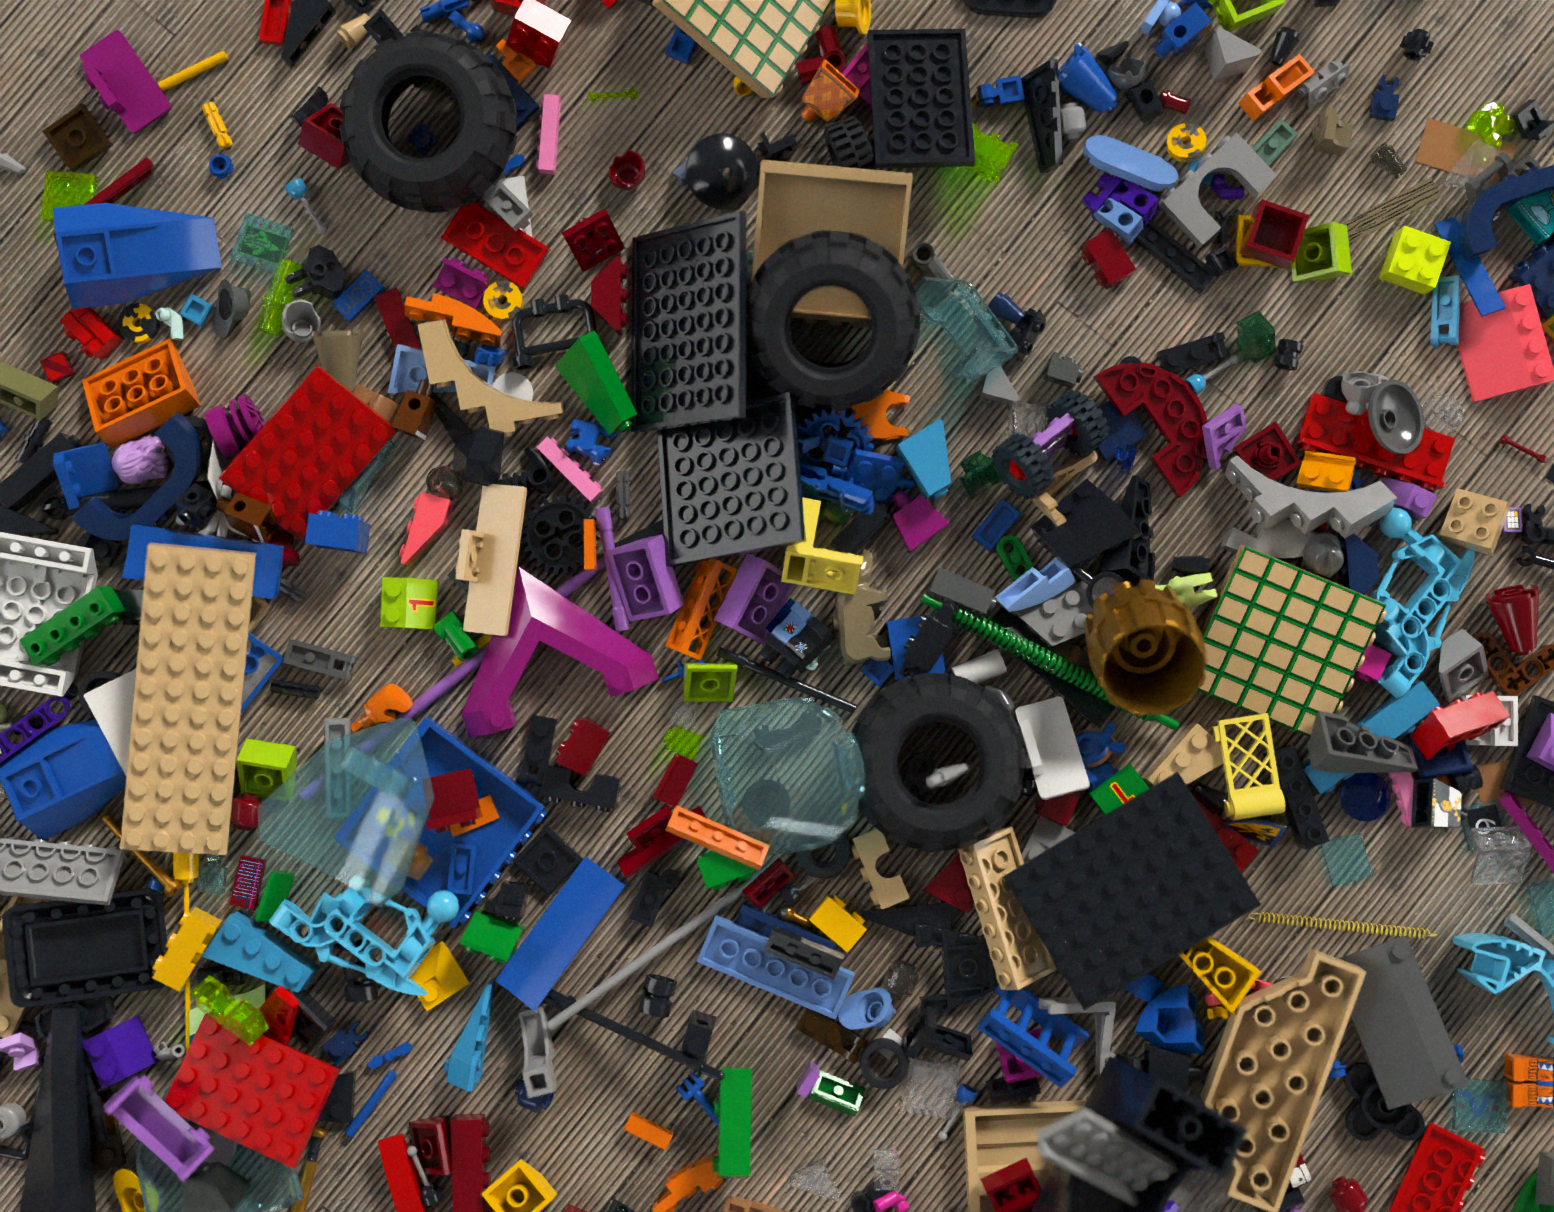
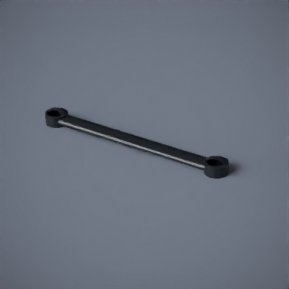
(113, 499)

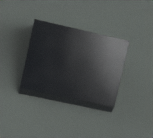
(311, 1019)

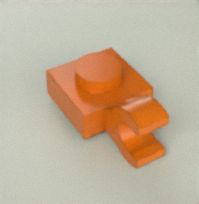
(515, 63)

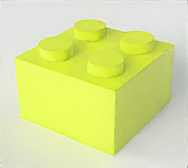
(1414, 260)

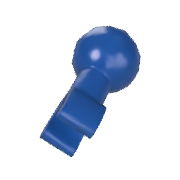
(473, 31)

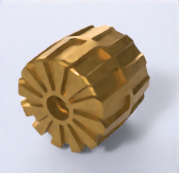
(1145, 648)

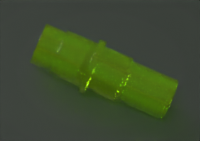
(277, 297)

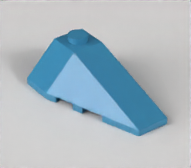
(467, 1058)

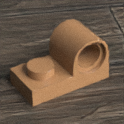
(378, 402)

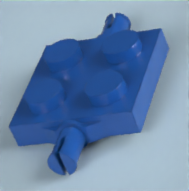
(875, 472)

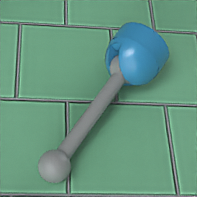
(297, 190)
(1198, 382)

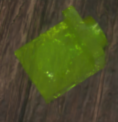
(683, 741)

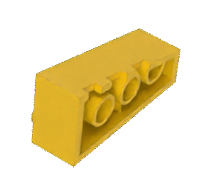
(1221, 970)

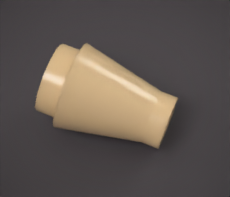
(353, 31)

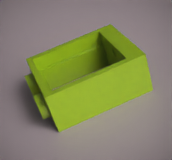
(1231, 21)

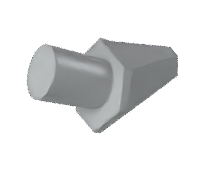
(9, 164)
(945, 775)

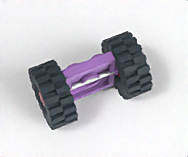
(1071, 424)

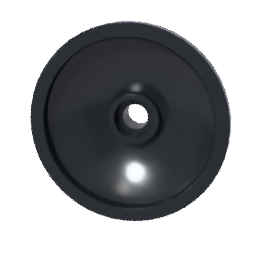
(706, 169)

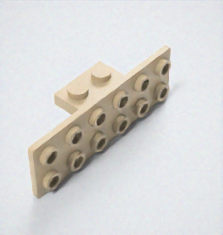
(490, 559)

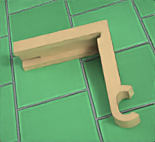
(1065, 472)

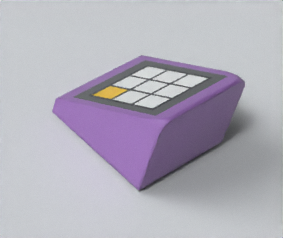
(1513, 521)

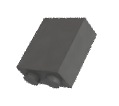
(962, 591)

